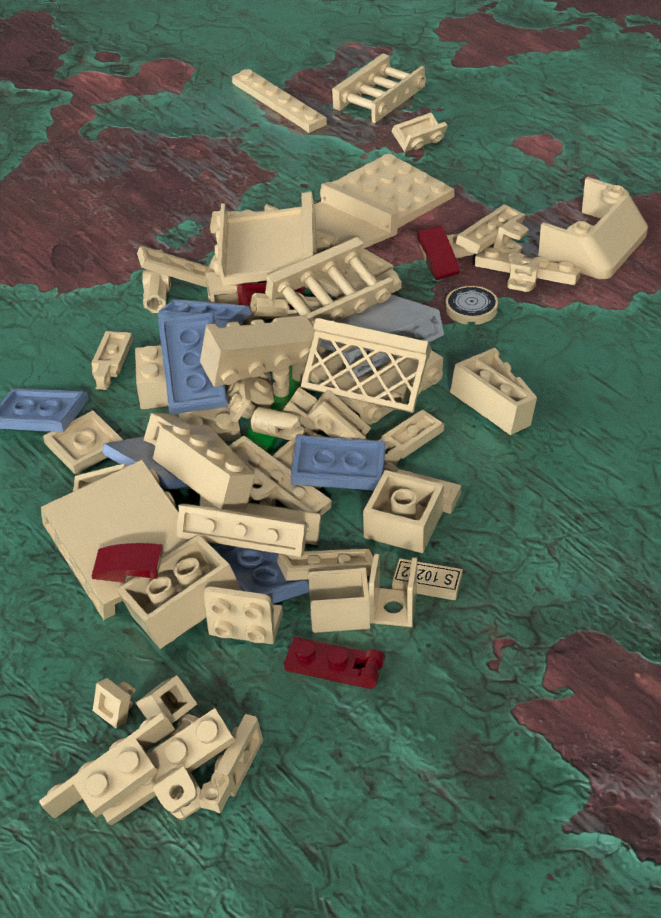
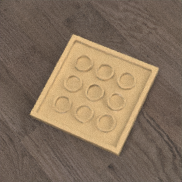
(397, 187)

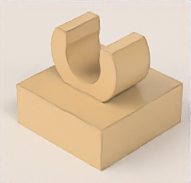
(113, 701)

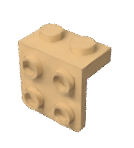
(242, 615)

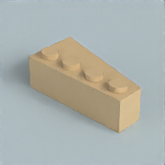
(254, 349)
(205, 464)

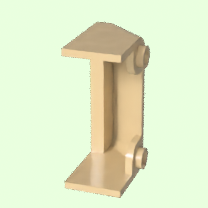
(601, 247)

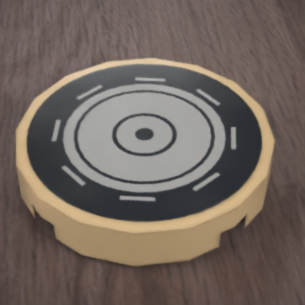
(471, 305)

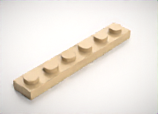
(279, 100)

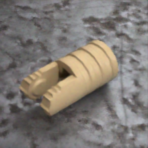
(276, 424)

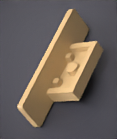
(250, 389)
(113, 774)

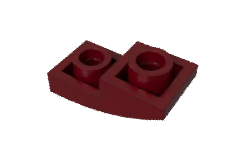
(439, 252)
(127, 559)

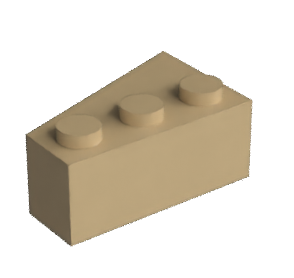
(494, 391)

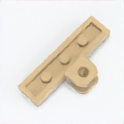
(496, 228)
(526, 270)
(274, 481)
(174, 763)

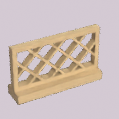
(370, 340)

